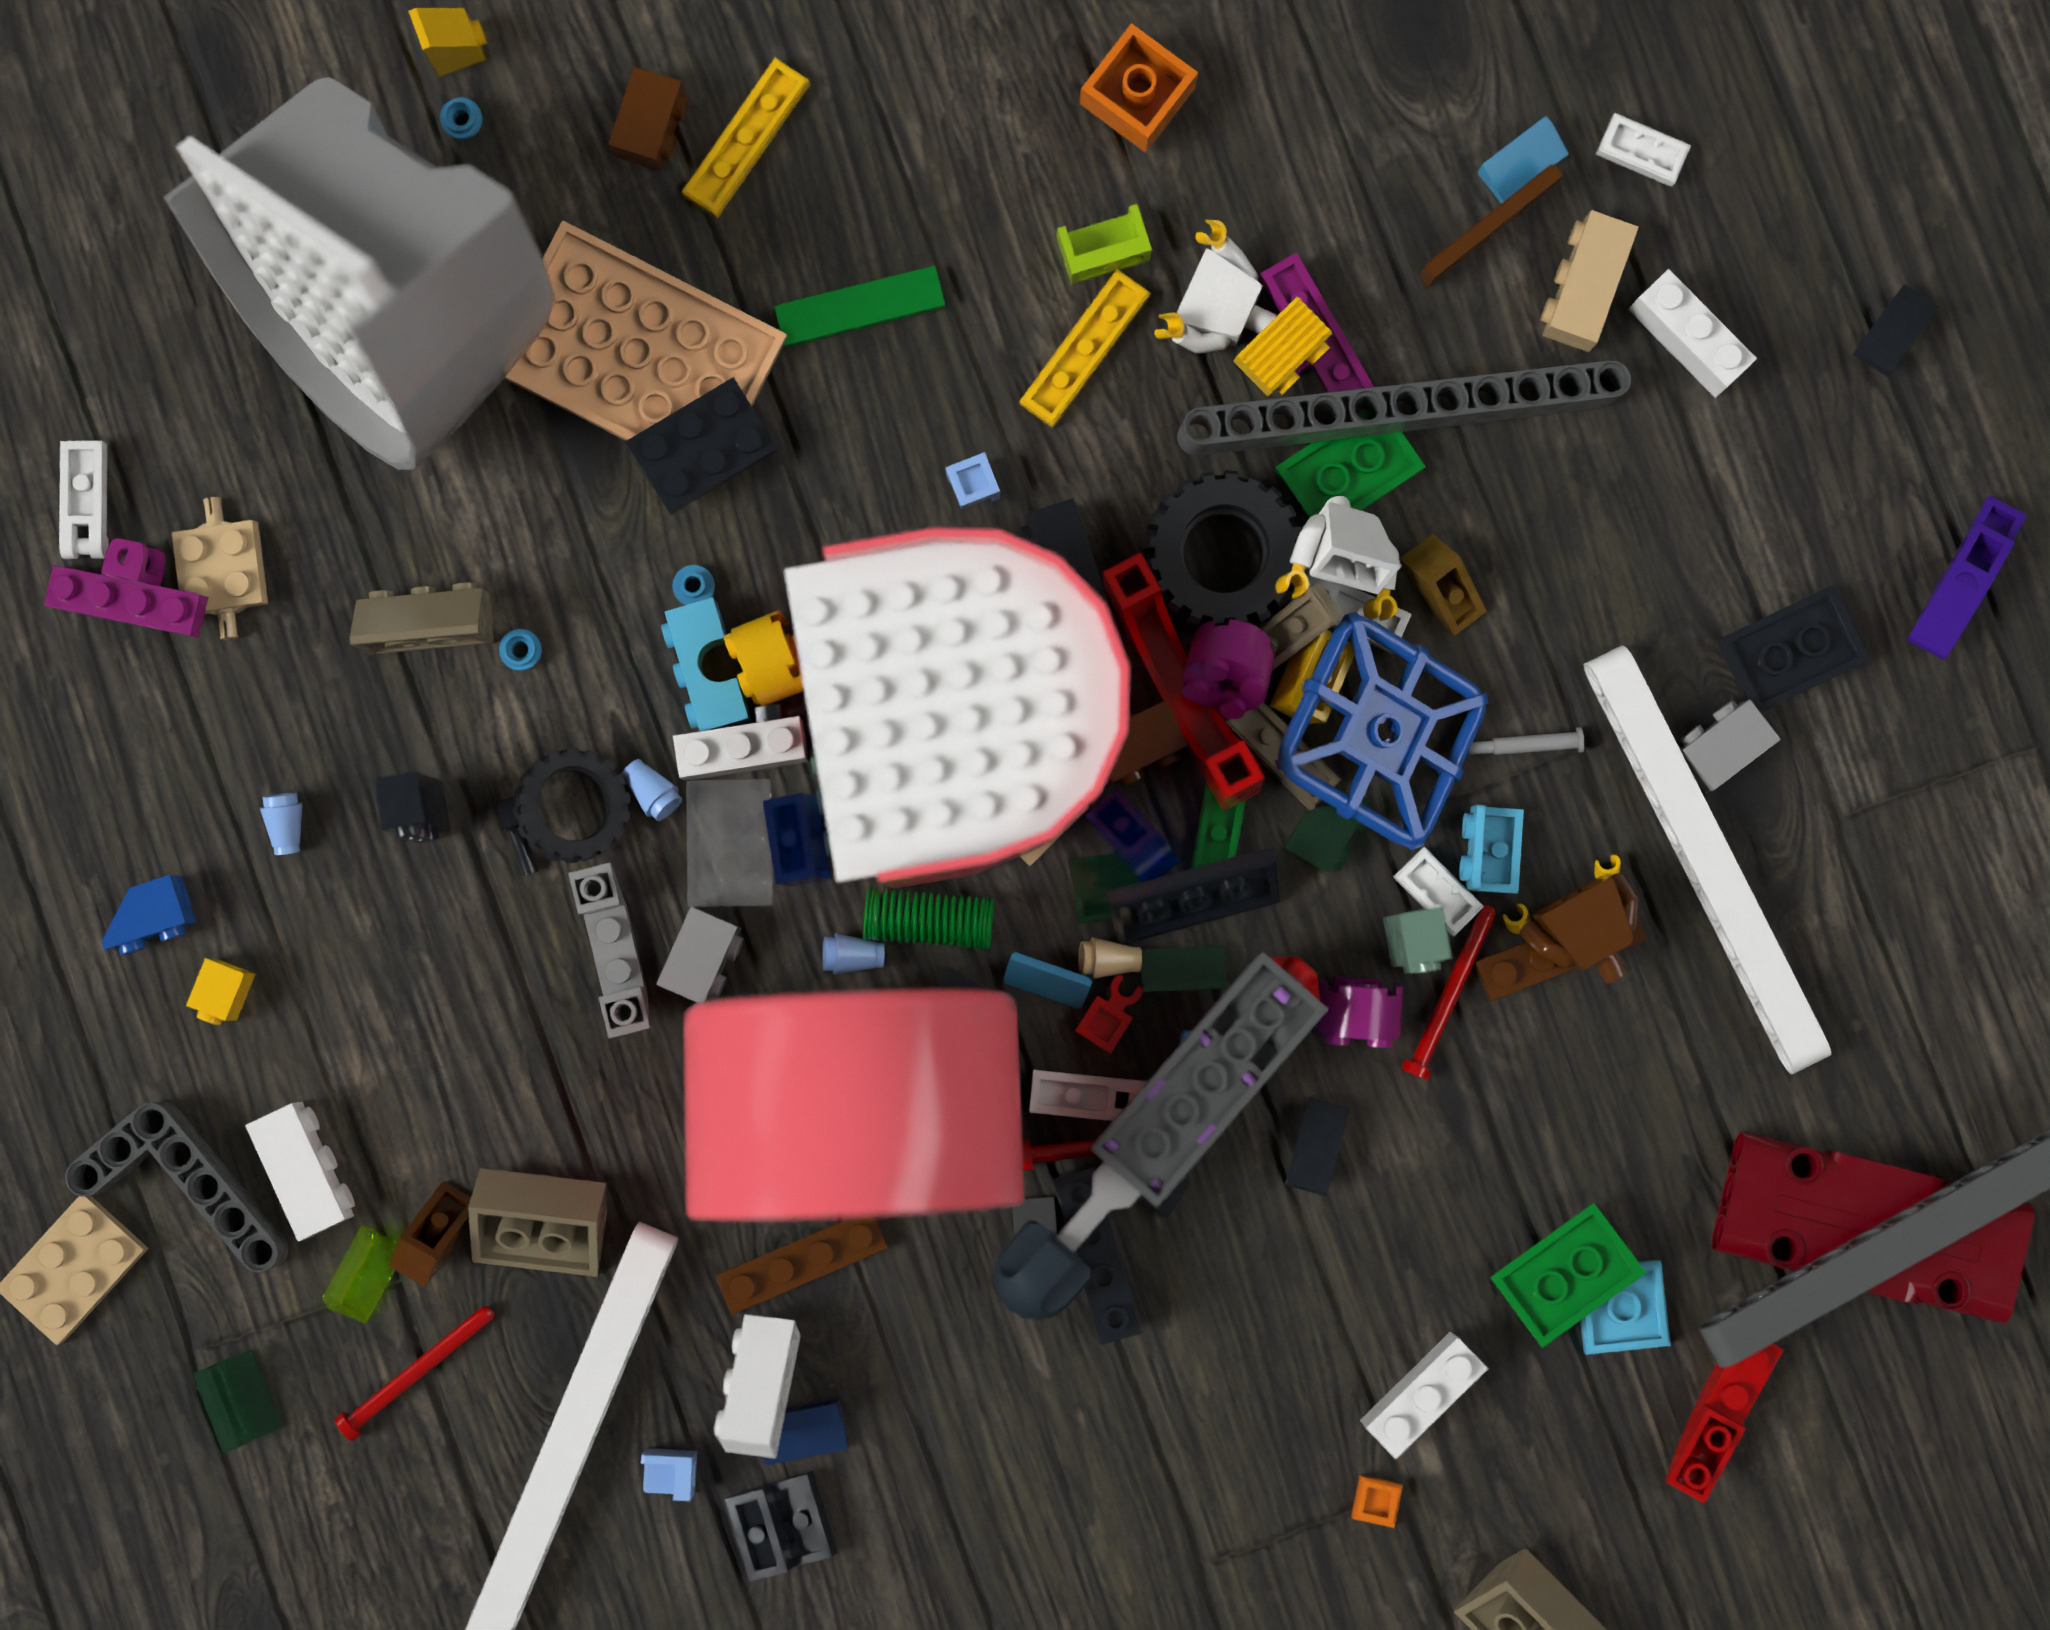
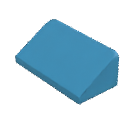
(1523, 159)
(1047, 980)

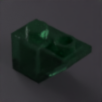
(1322, 838)

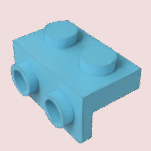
(1492, 849)

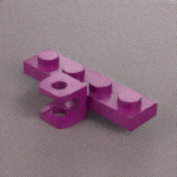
(1339, 366)
(128, 592)

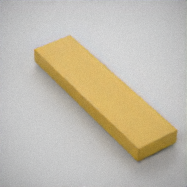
(746, 138)
(1084, 348)

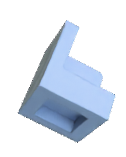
(973, 480)
(670, 1472)

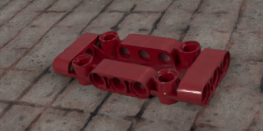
(1848, 1196)

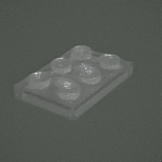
(728, 843)

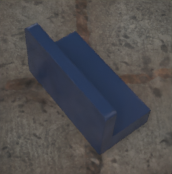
(811, 1431)

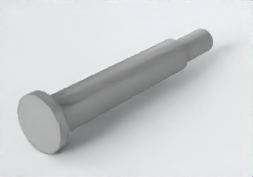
(1530, 743)

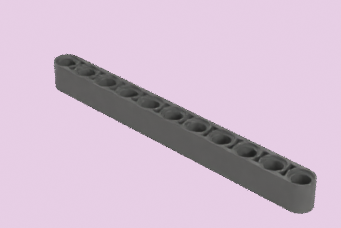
(1420, 396)
(1879, 1253)

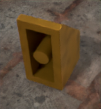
(1443, 583)

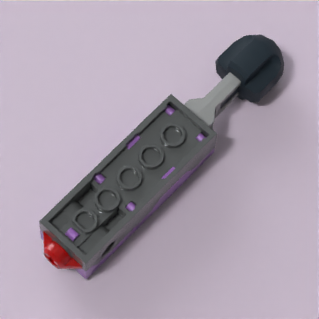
(1169, 1124)

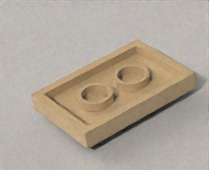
(71, 1268)

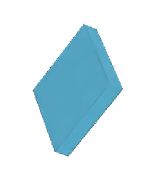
(1631, 1318)

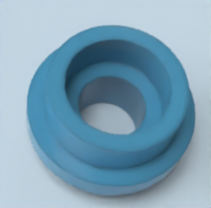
(452, 110)
(688, 572)
(509, 643)

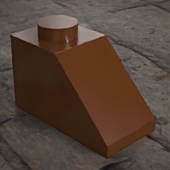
(432, 1234)

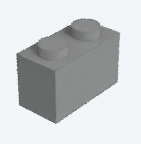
(1727, 744)
(700, 956)

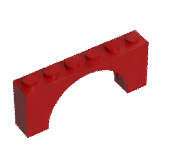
(1145, 620)

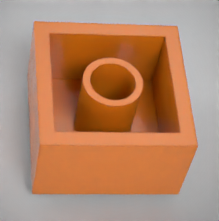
(1138, 87)

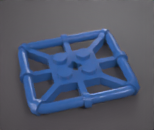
(1359, 736)

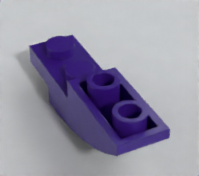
(1967, 578)

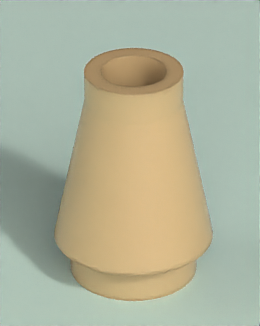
(1105, 958)

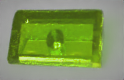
(361, 1275)

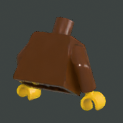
(1586, 924)

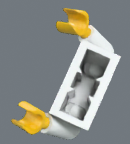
(1218, 298)
(1347, 550)

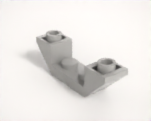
(613, 948)

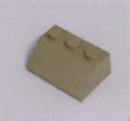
(422, 619)
(537, 1222)
(1523, 1597)

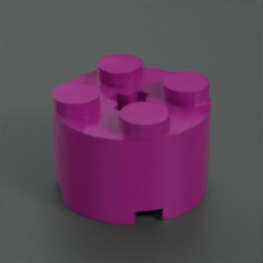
(1228, 667)
(1360, 1011)

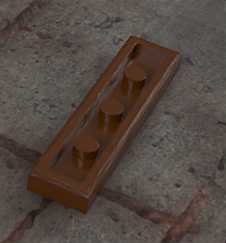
(1490, 225)

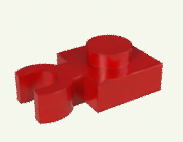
(1105, 1020)

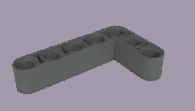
(188, 1177)

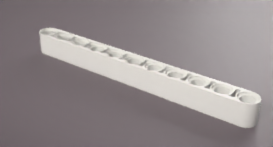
(1707, 860)
(574, 1430)

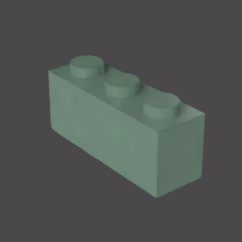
(1417, 940)

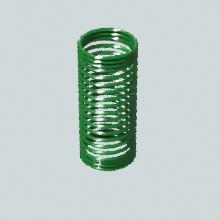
(979, 930)

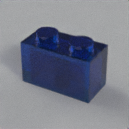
(1132, 837)
(796, 839)

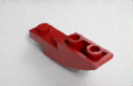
(1718, 1422)

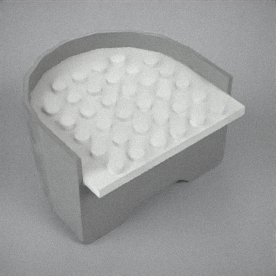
(367, 268)

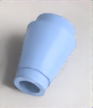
(653, 792)
(283, 822)
(851, 954)

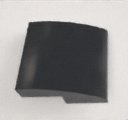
(781, 1526)

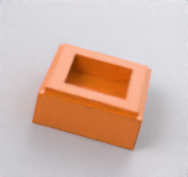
(1377, 1501)

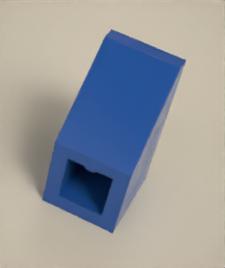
(148, 912)

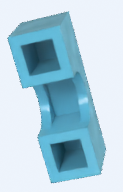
(693, 633)

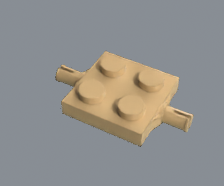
(222, 564)

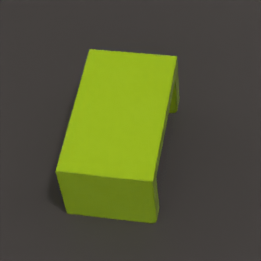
(1104, 246)

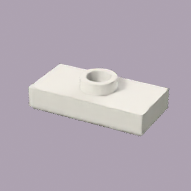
(1643, 149)
(1436, 887)

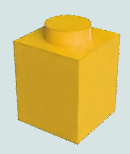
(220, 991)

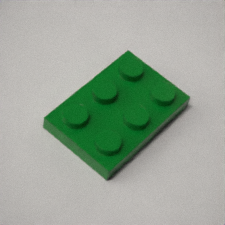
(1349, 467)
(1568, 1275)

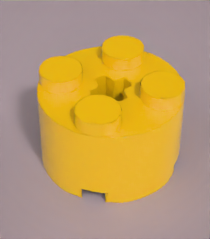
(767, 659)

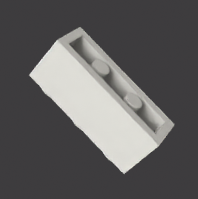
(1692, 333)
(740, 748)
(301, 1170)
(758, 1386)
(1423, 1394)

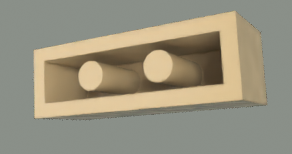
(1588, 280)

